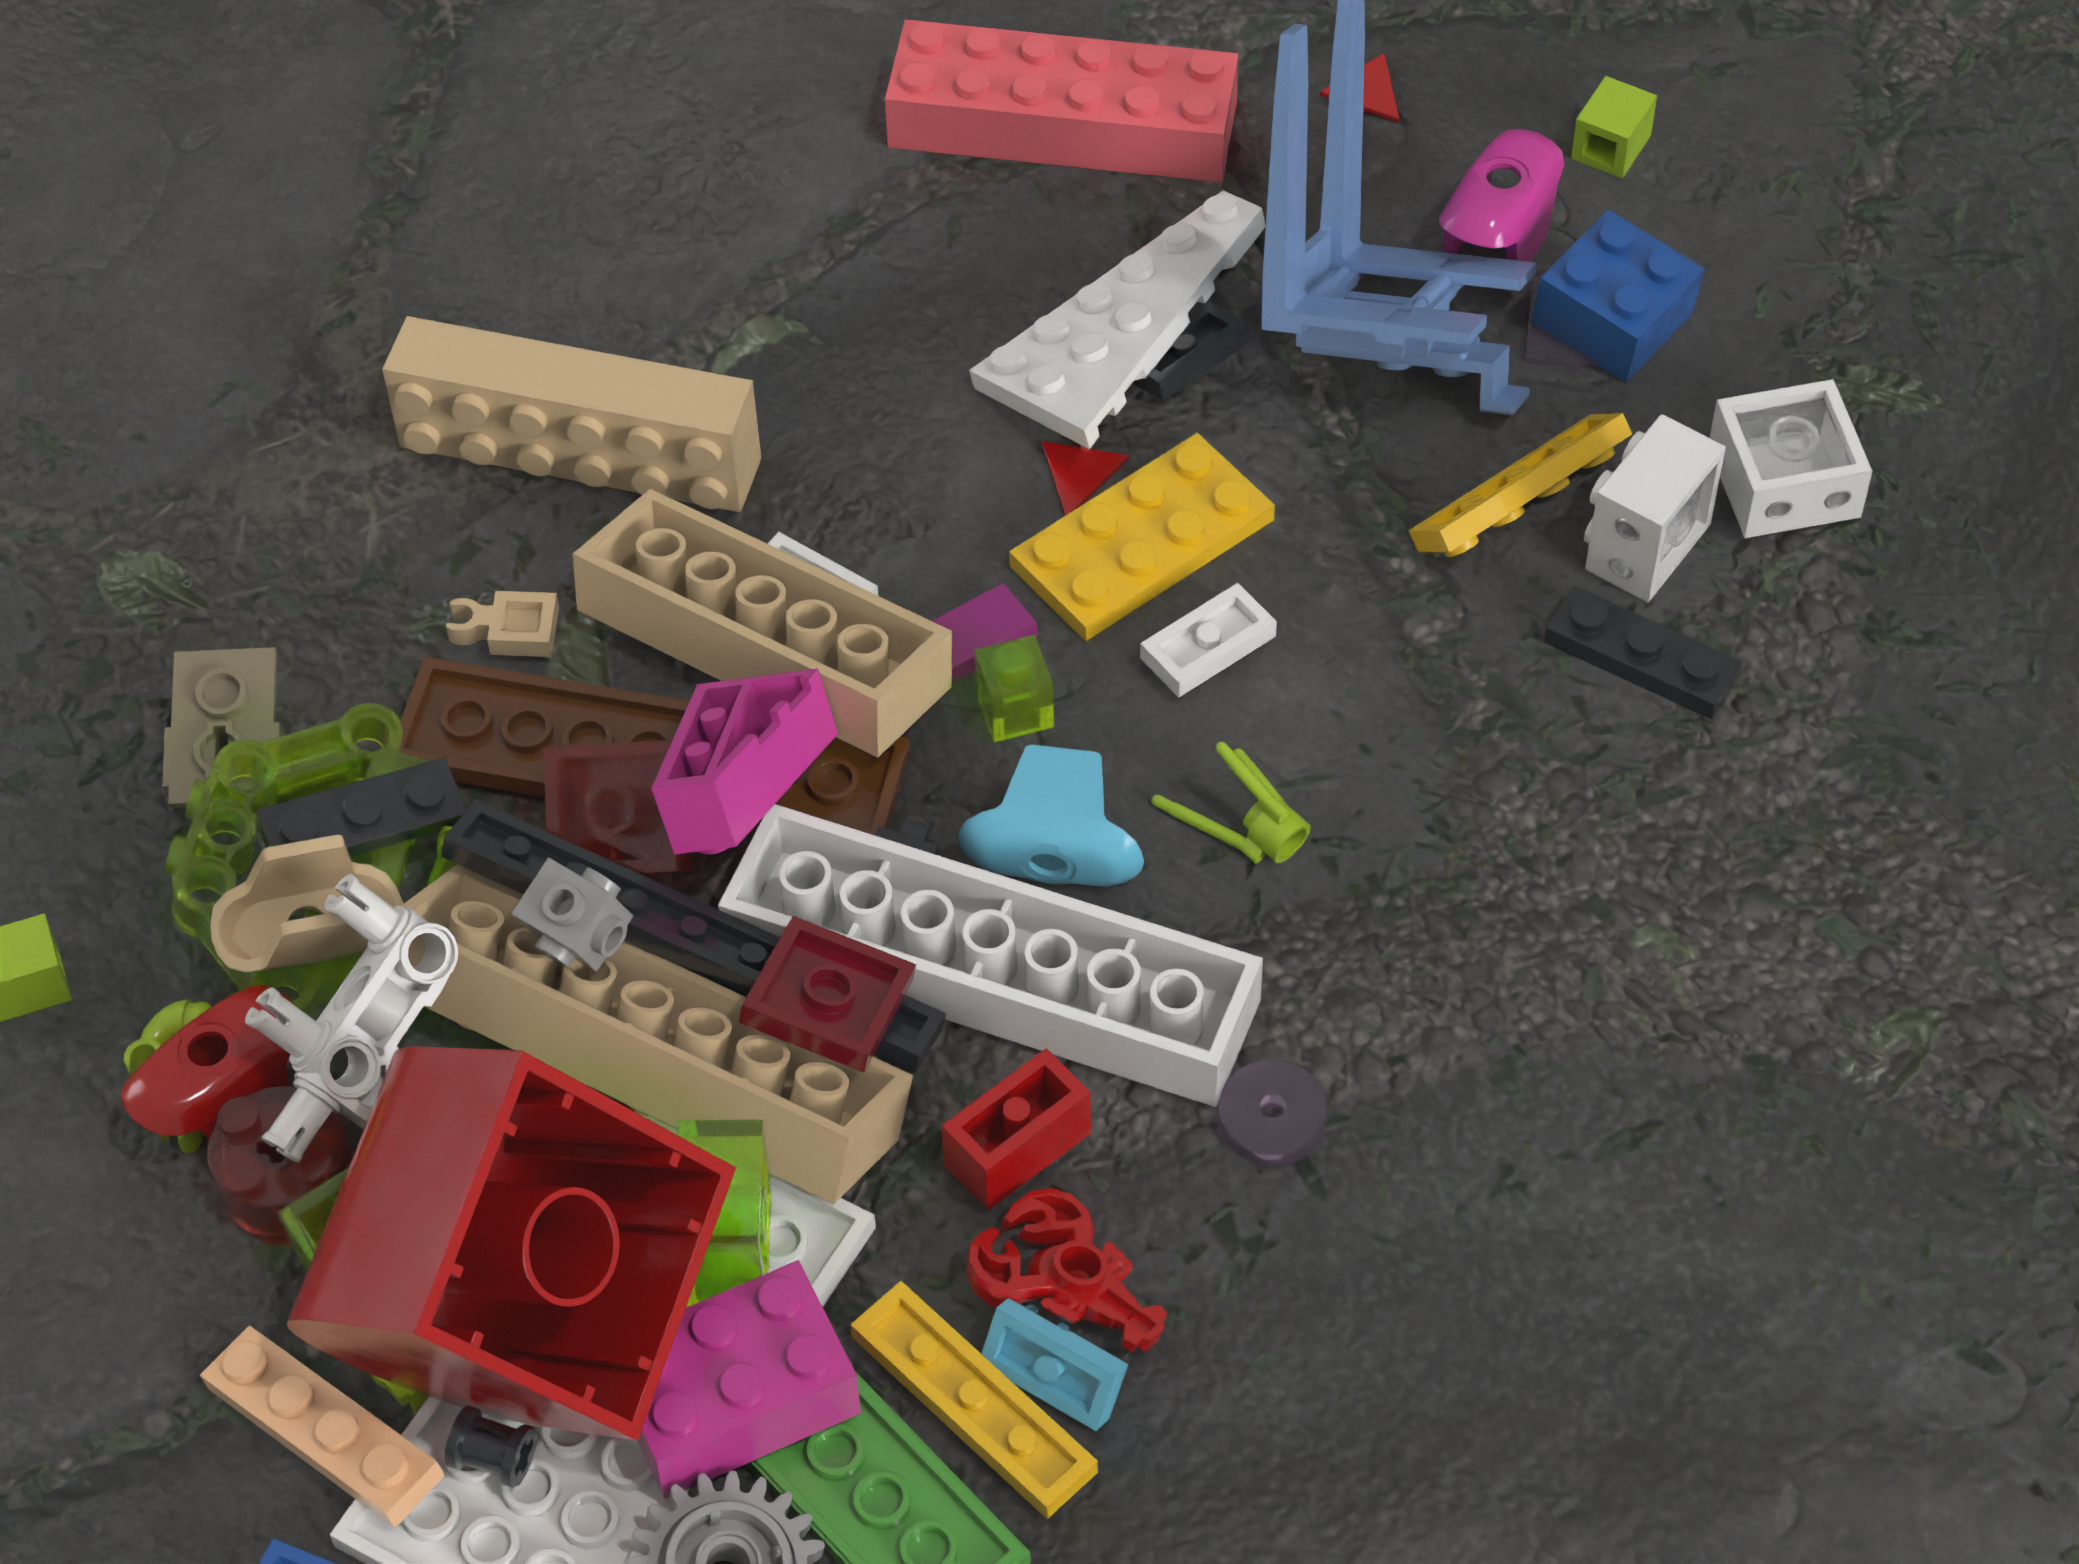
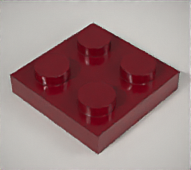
(827, 993)

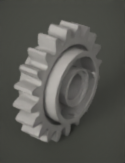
(725, 1528)

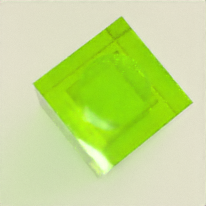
(1014, 688)

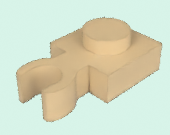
(512, 626)

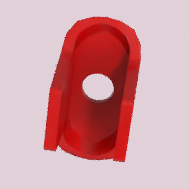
(205, 1067)

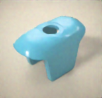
(1053, 825)

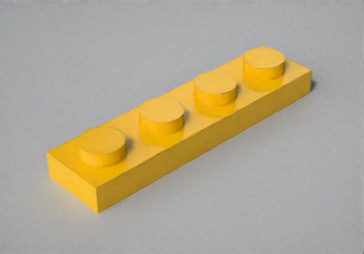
(1536, 474)
(974, 1399)

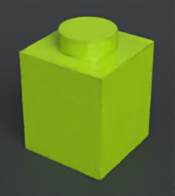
(1613, 127)
(30, 968)

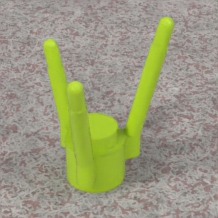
(1270, 822)

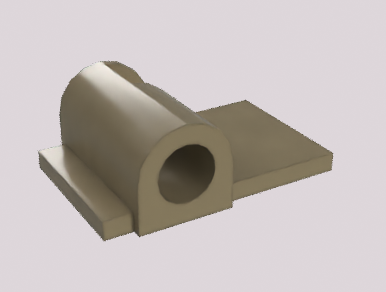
(216, 702)

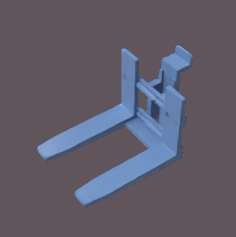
(1312, 281)

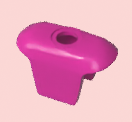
(1511, 216)

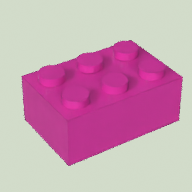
(746, 1380)

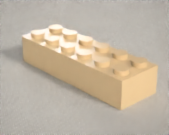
(573, 413)
(758, 612)

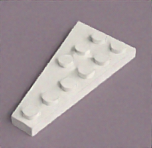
(1117, 329)

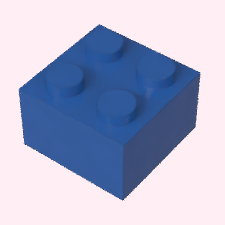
(1617, 295)

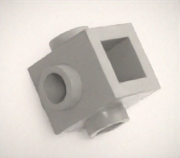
(573, 915)

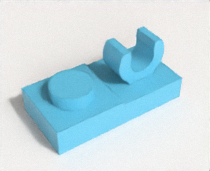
(1054, 1363)

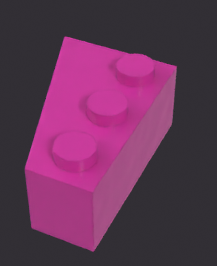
(739, 756)

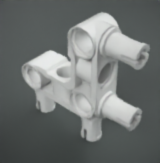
(363, 1016)

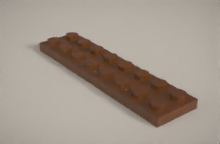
(499, 720)

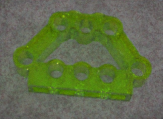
(286, 770)

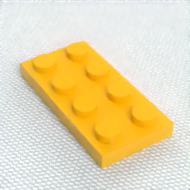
(1141, 536)

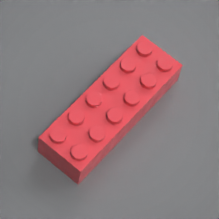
(1062, 100)

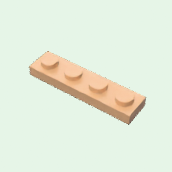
(322, 1426)

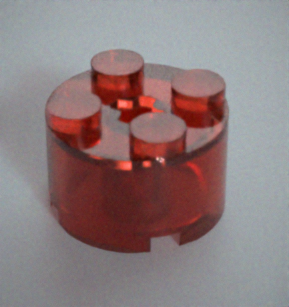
(257, 1178)

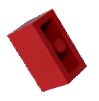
(1017, 1129)

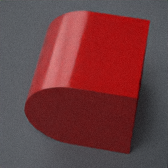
(512, 1243)

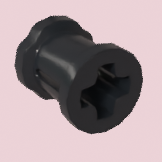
(490, 1446)

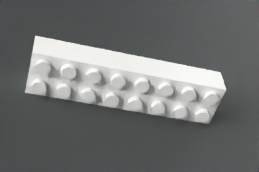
(1012, 953)

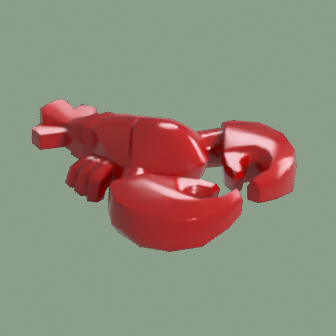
(1069, 1275)

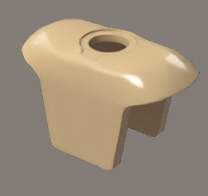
(252, 919)

